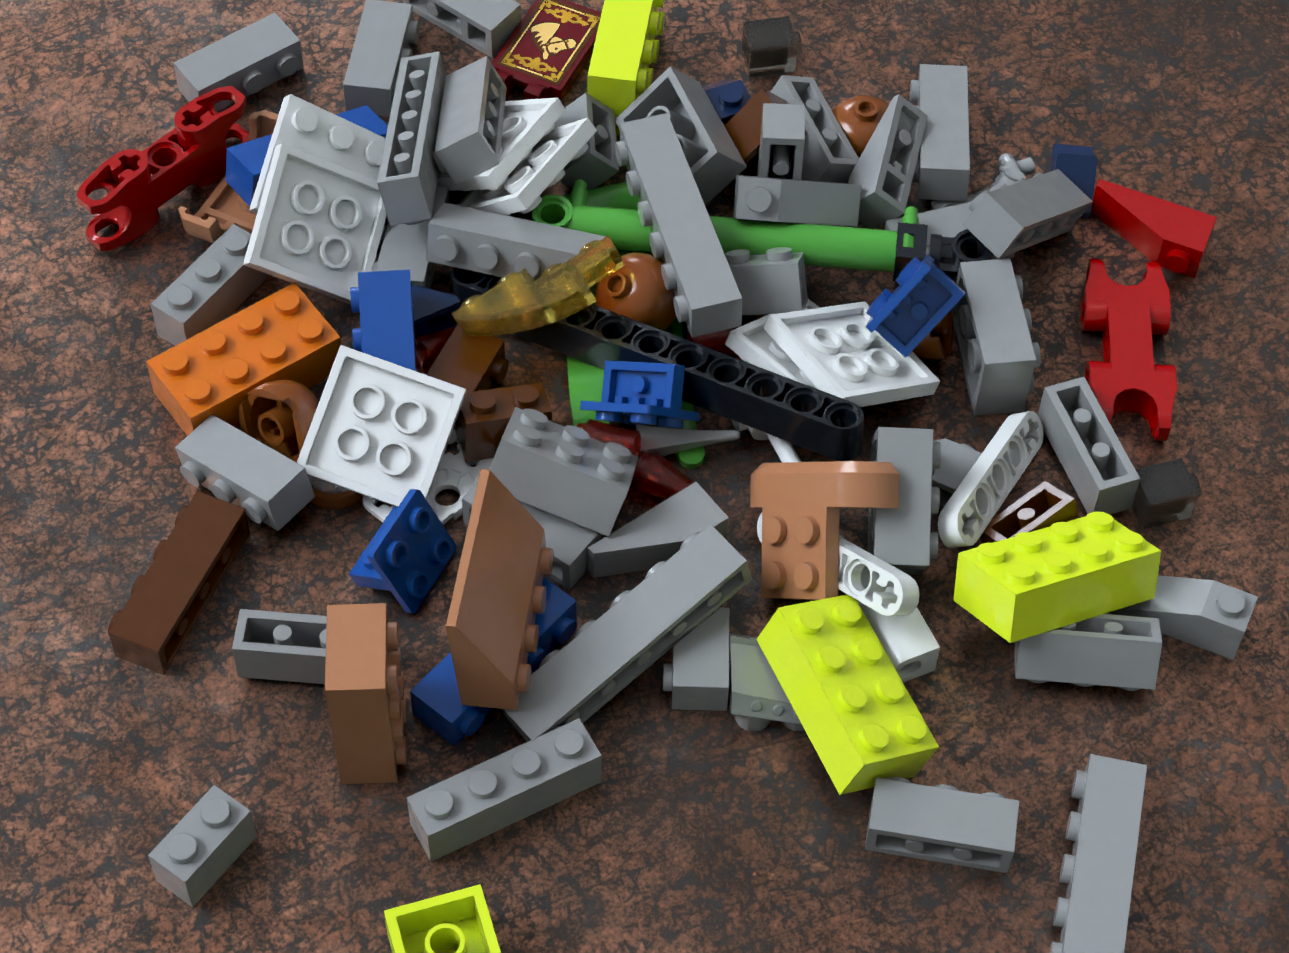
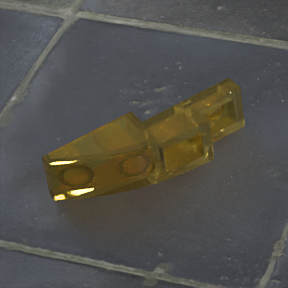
(525, 304)

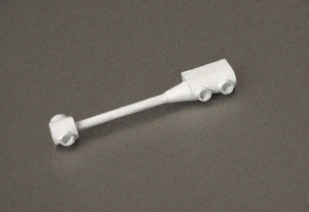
(904, 638)

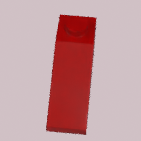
(1155, 227)

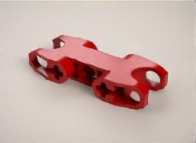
(147, 179)
(1127, 321)

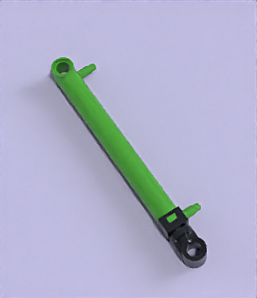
(820, 243)

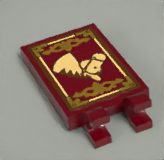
(548, 49)

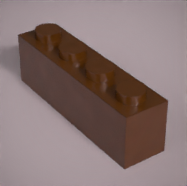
(178, 582)

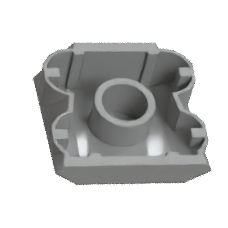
(754, 688)

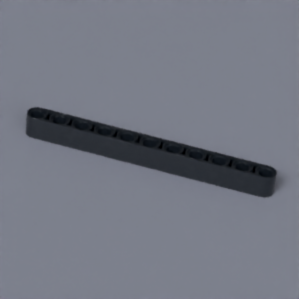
(710, 377)

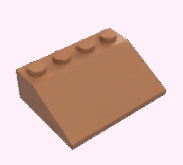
(497, 598)

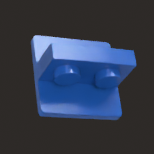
(914, 306)
(642, 395)
(406, 553)

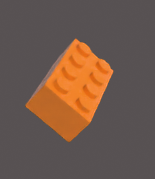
(262, 343)

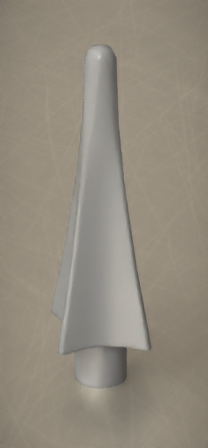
(675, 440)

